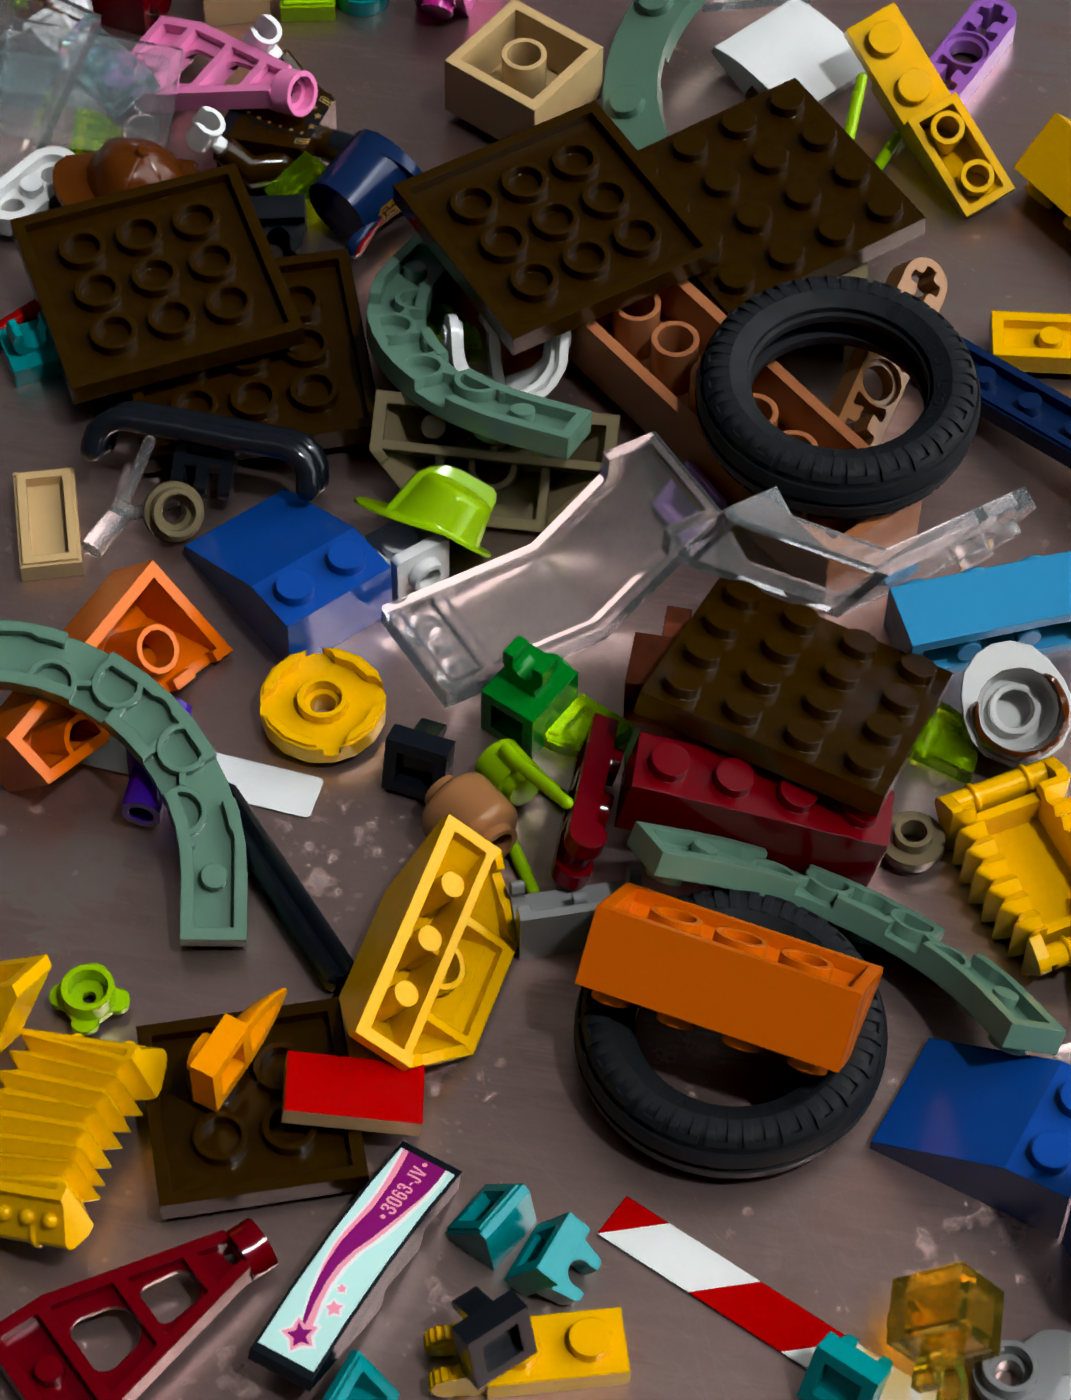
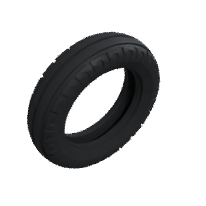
(852, 314)
(720, 1138)

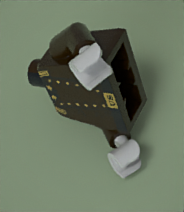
(263, 139)

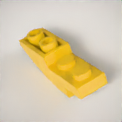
(926, 113)

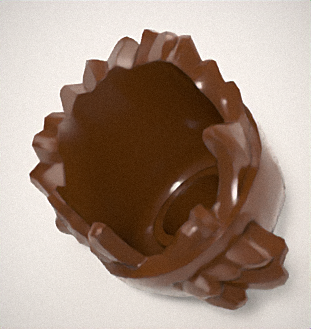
(116, 167)

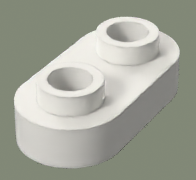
(29, 186)

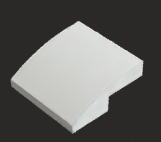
(790, 45)

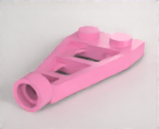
(264, 87)

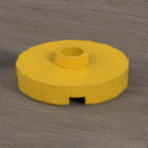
(317, 682)

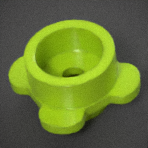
(84, 982)

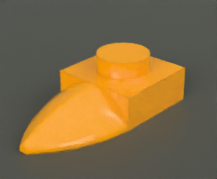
(223, 1056)

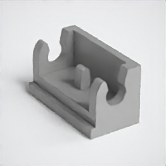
(560, 918)

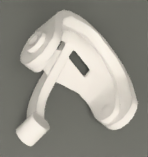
(536, 380)

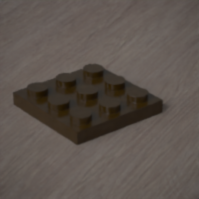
(244, 1151)

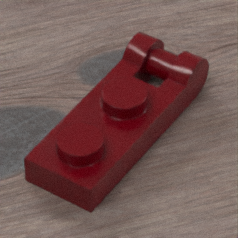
(583, 826)

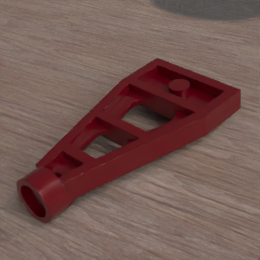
(48, 1364)

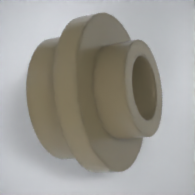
(191, 514)
(914, 856)

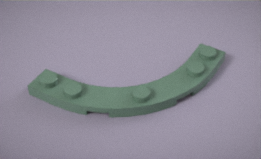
(636, 63)
(421, 366)
(170, 750)
(980, 986)

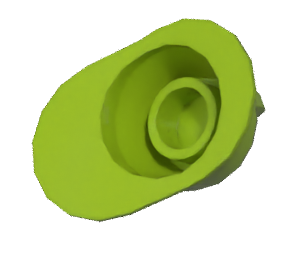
(442, 502)

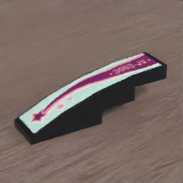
(354, 1265)

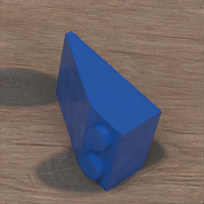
(295, 574)
(987, 1129)

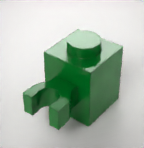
(527, 695)

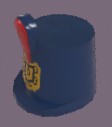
(357, 188)

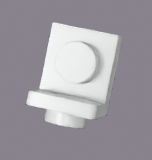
(413, 556)

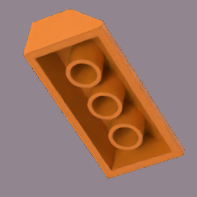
(727, 978)

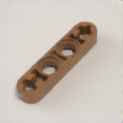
(851, 395)

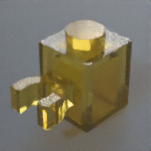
(945, 1322)

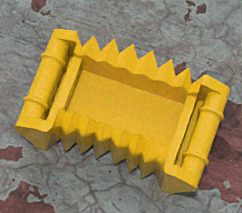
(1017, 855)
(56, 1124)

